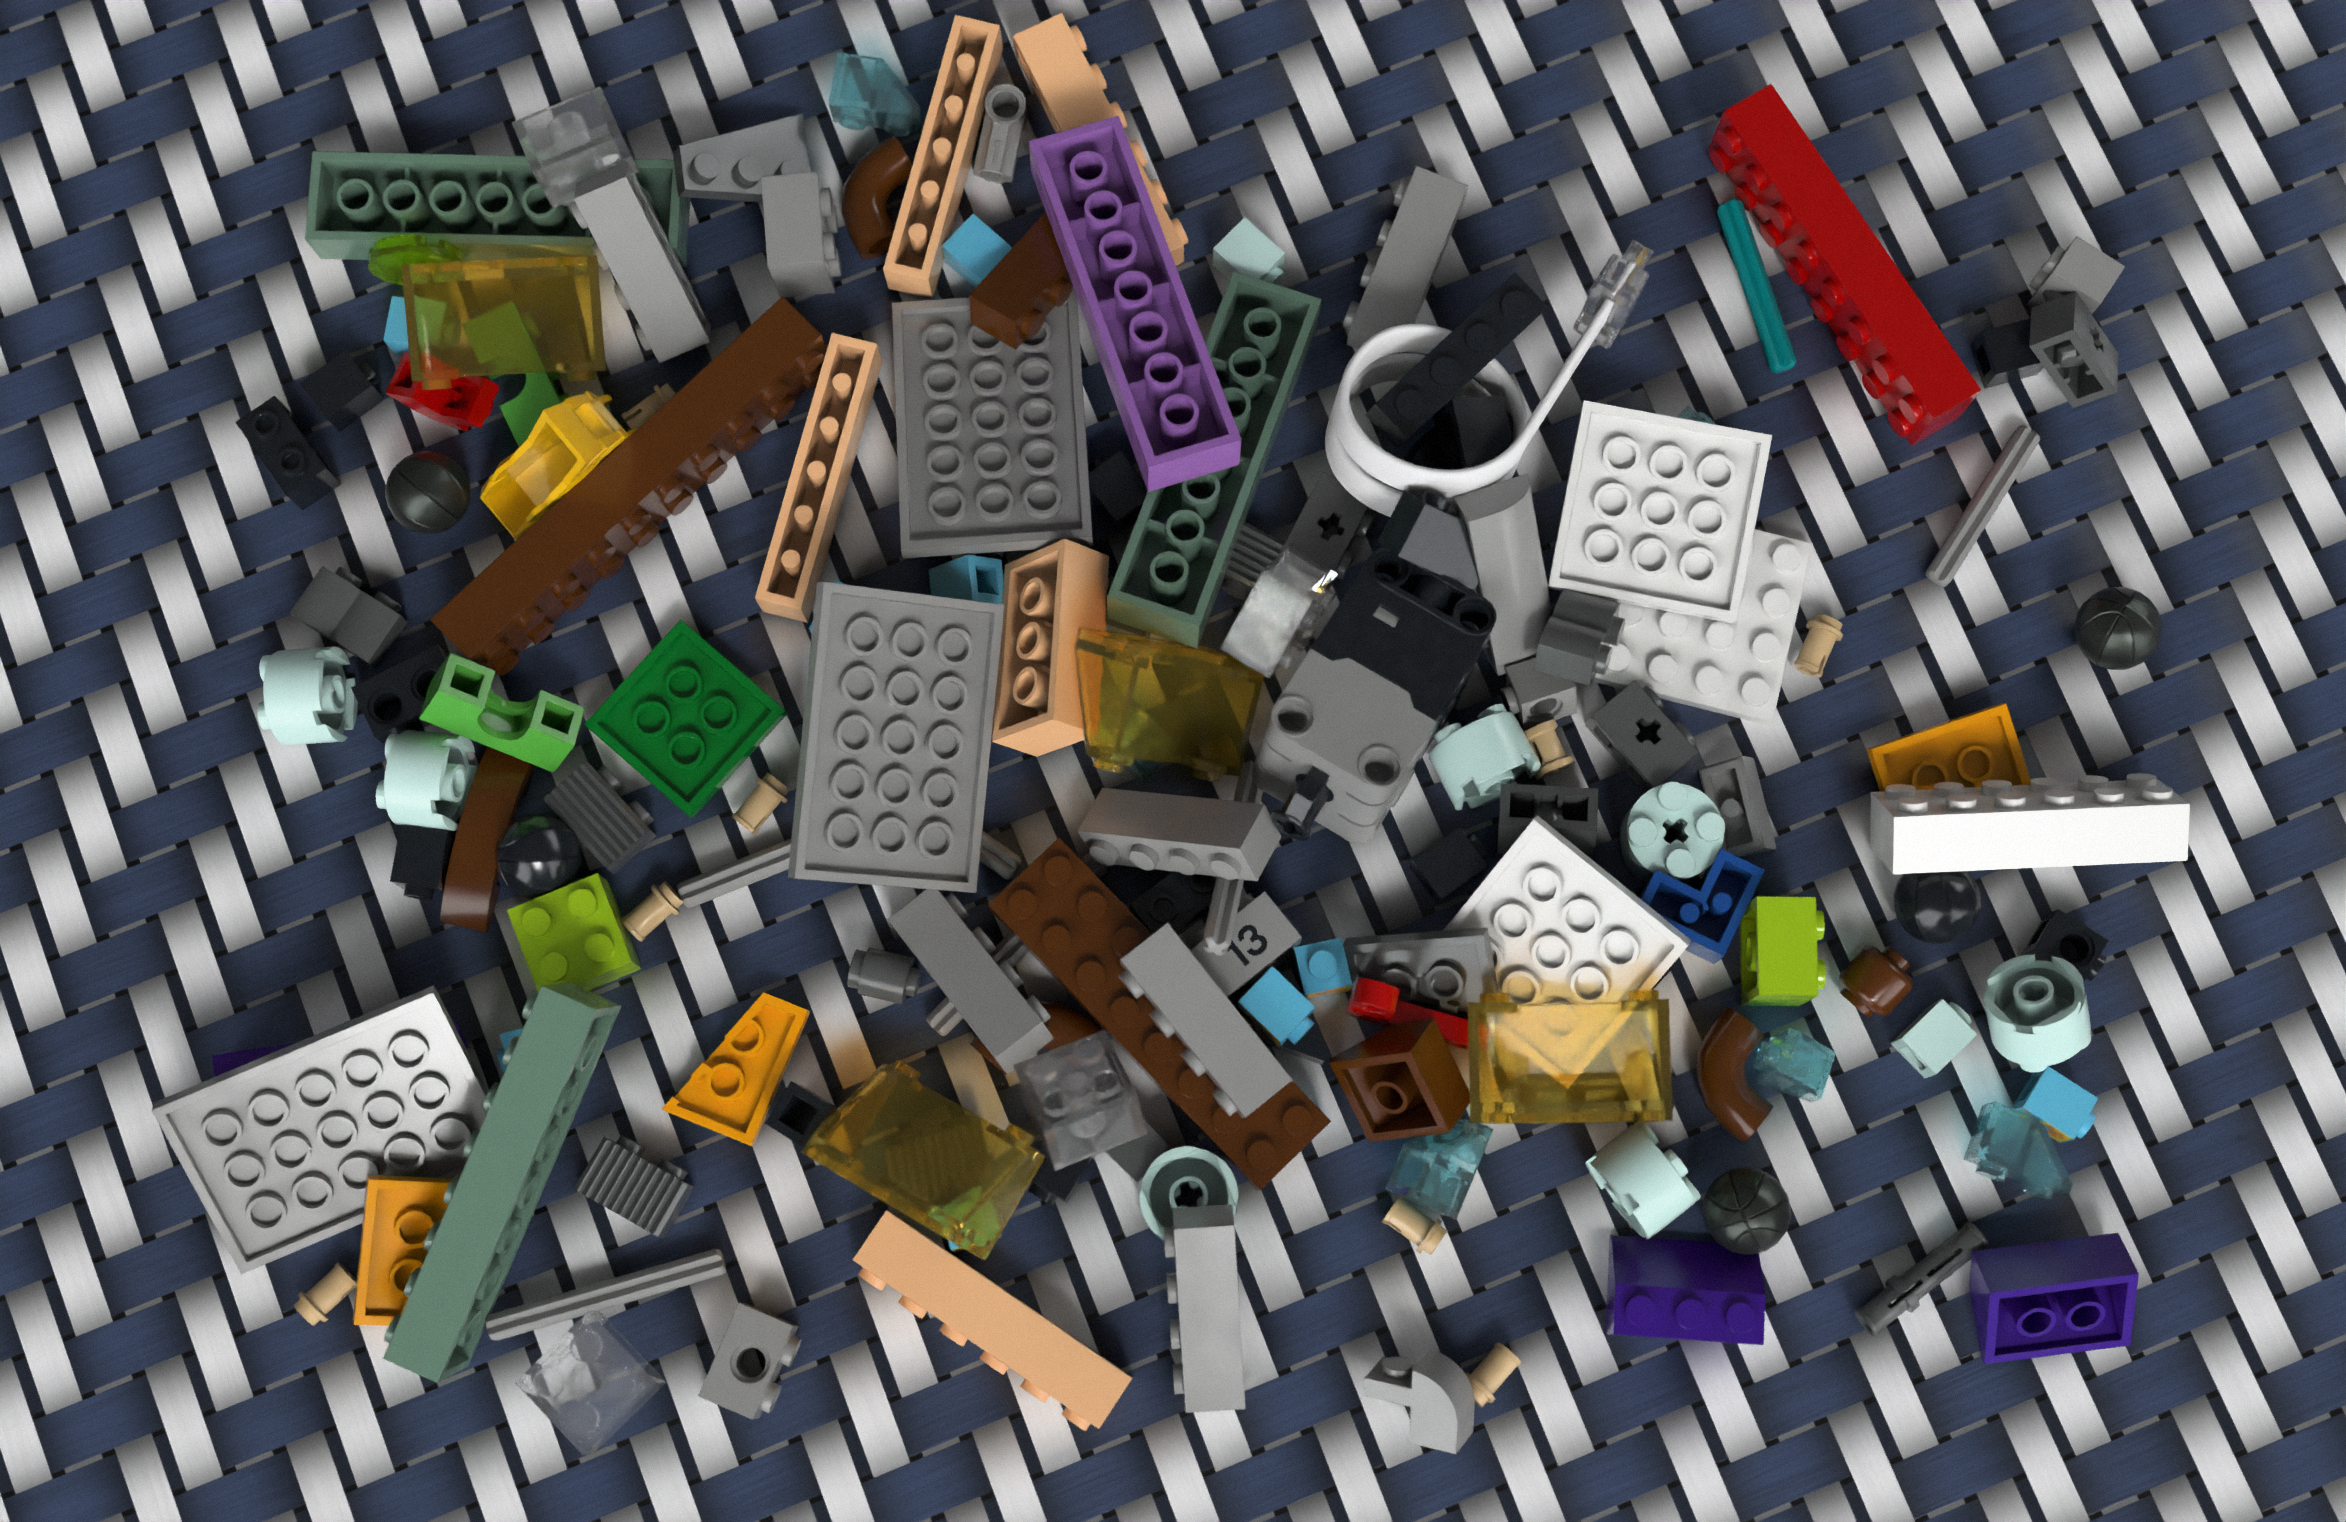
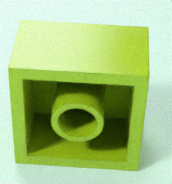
(575, 936)
(1781, 951)

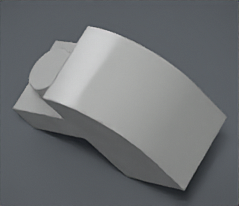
(1435, 1391)

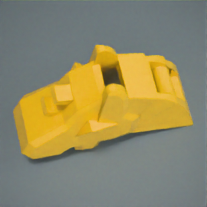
(552, 460)

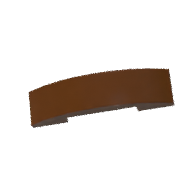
(489, 809)

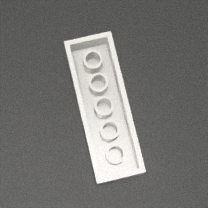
(2028, 824)

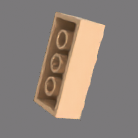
(1037, 680)

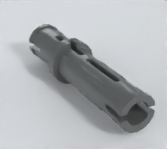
(1877, 1314)

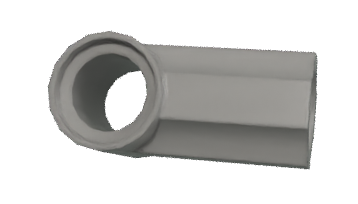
(1001, 136)

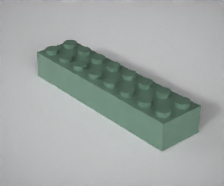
(473, 201)
(1193, 526)
(500, 1180)

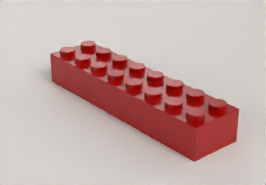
(1841, 266)

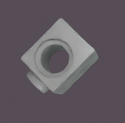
(1537, 695)

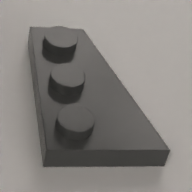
(734, 162)
(1427, 966)

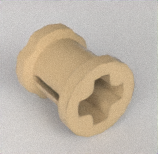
(1548, 749)

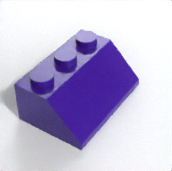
(1684, 1291)
(2053, 1297)

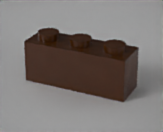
(1022, 288)

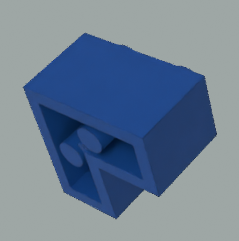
(1712, 910)

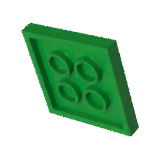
(686, 719)

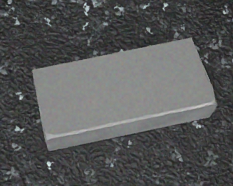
(1740, 800)

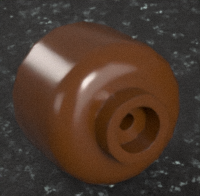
(1876, 981)

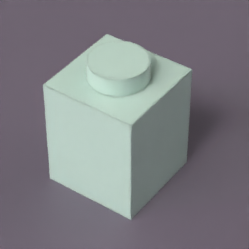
(1249, 253)
(1935, 1037)

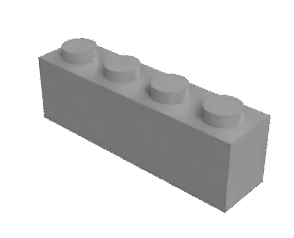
(1408, 256)
(642, 262)
(1180, 834)
(971, 978)
(1204, 1021)
(1208, 1308)

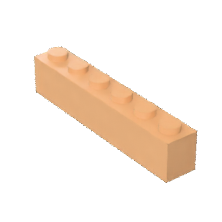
(1075, 97)
(943, 157)
(819, 478)
(991, 1319)

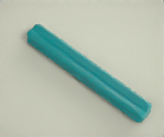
(1756, 286)

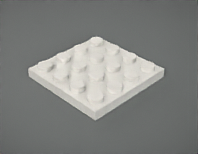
(1660, 511)
(1713, 661)
(1566, 925)

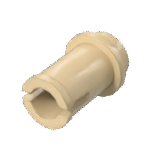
(645, 409)
(1818, 645)
(761, 803)
(652, 911)
(1415, 1226)
(325, 1294)
(1492, 1373)

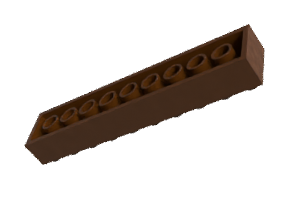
(635, 490)

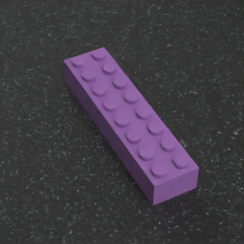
(1134, 304)

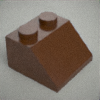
(1403, 1082)

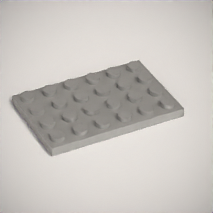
(988, 433)
(895, 739)
(293, 1135)

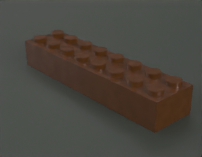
(1079, 938)

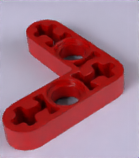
(1380, 1005)

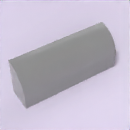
(1508, 567)

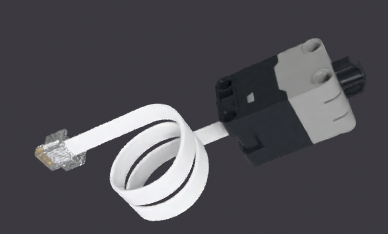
(1397, 649)

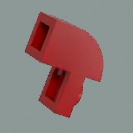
(458, 407)

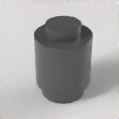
(884, 975)

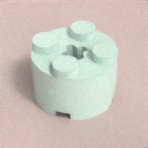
(307, 696)
(1482, 756)
(426, 779)
(1690, 814)
(2037, 1011)
(1178, 1168)
(1642, 1181)

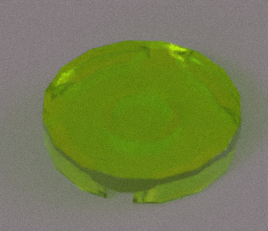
(391, 252)

